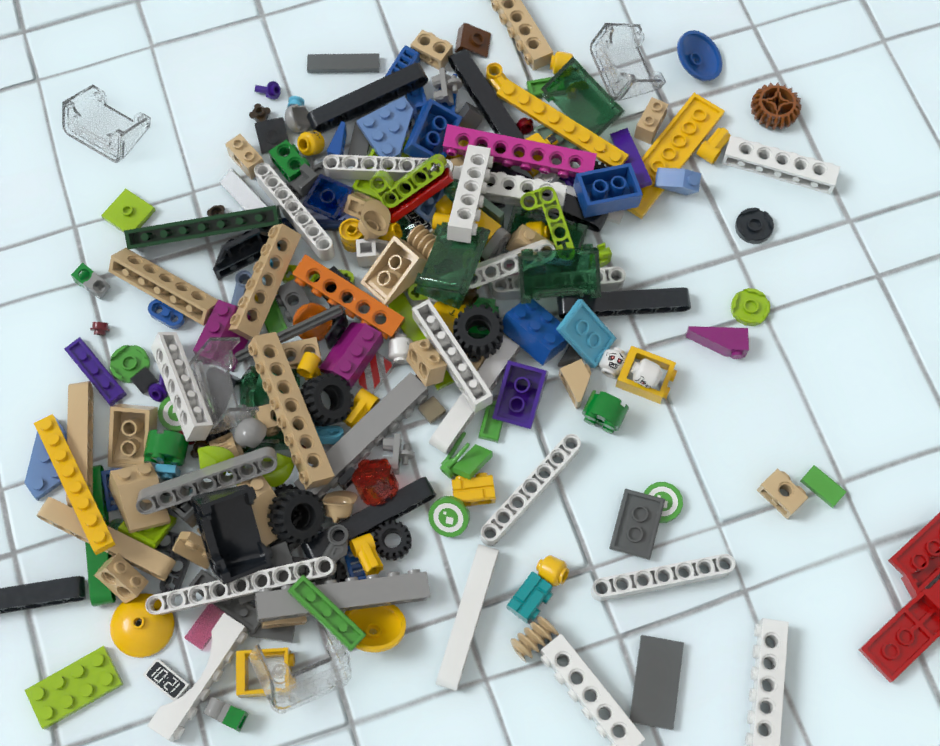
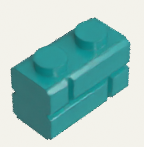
(530, 597)

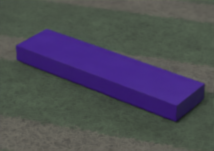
(624, 141)
(95, 371)

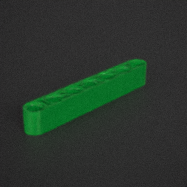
(98, 591)

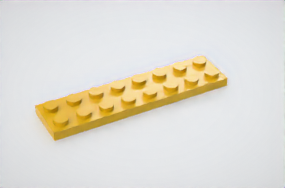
(677, 144)

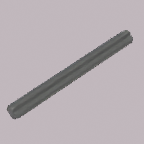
(299, 328)

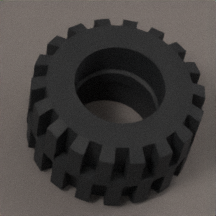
(479, 317)
(339, 397)
(281, 516)

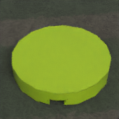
(750, 307)

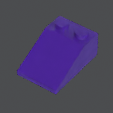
(520, 394)

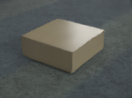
(431, 409)

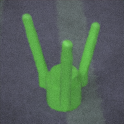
(449, 462)

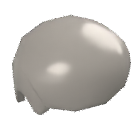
(297, 118)
(250, 432)

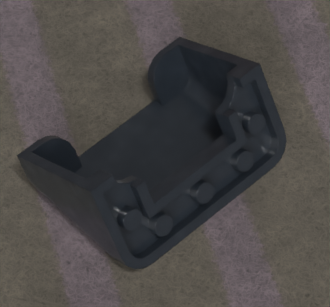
(231, 532)

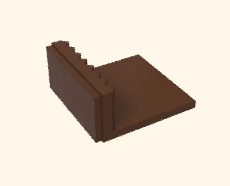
(473, 40)

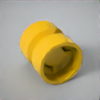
(349, 234)

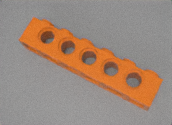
(309, 267)

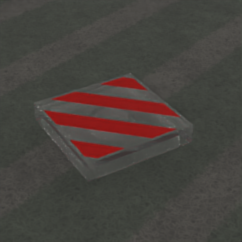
(375, 373)

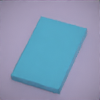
(586, 333)

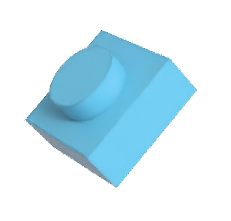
(167, 471)

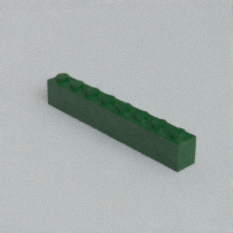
(203, 227)

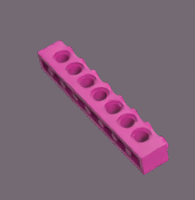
(529, 148)

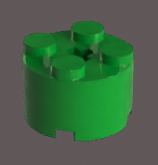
(605, 411)
(165, 448)

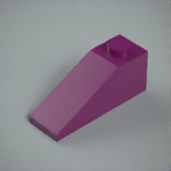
(723, 340)

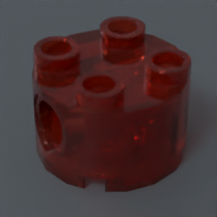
(375, 481)

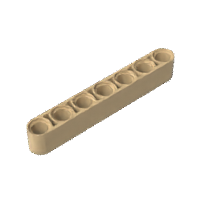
(81, 429)
(131, 550)

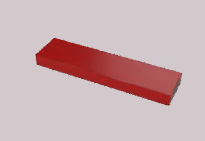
(421, 195)

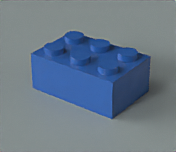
(429, 130)
(607, 190)
(534, 331)

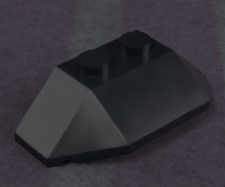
(240, 252)

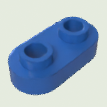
(166, 315)

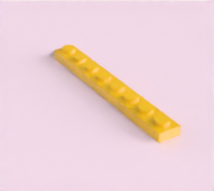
(561, 124)
(74, 484)

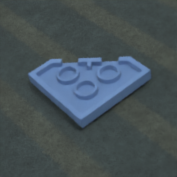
(387, 127)
(41, 474)

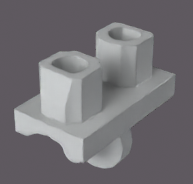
(448, 84)
(394, 444)

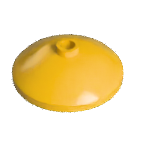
(382, 625)
(143, 639)

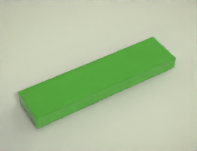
(326, 613)

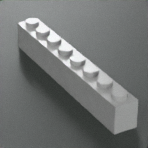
(372, 429)
(347, 595)

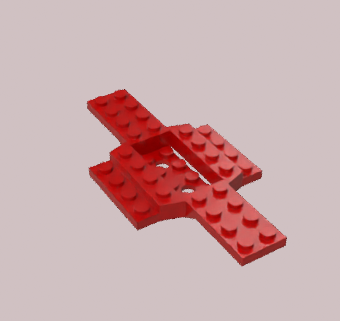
(919, 620)

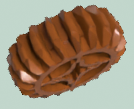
(775, 106)

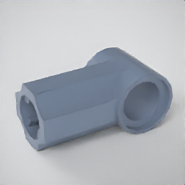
(240, 288)

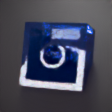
(328, 197)

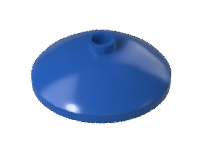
(699, 55)

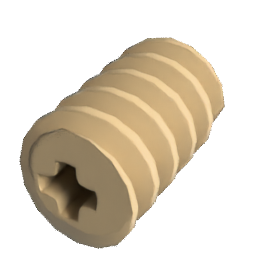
(421, 240)
(533, 637)

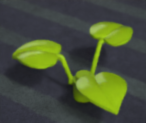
(214, 454)

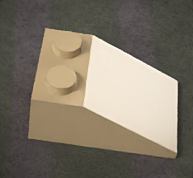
(394, 270)
(129, 433)
(125, 486)
(264, 497)

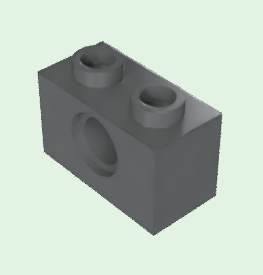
(289, 293)

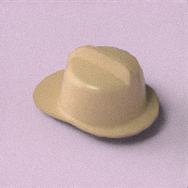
(374, 220)
(339, 504)

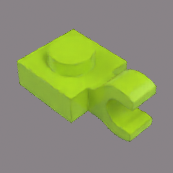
(604, 254)

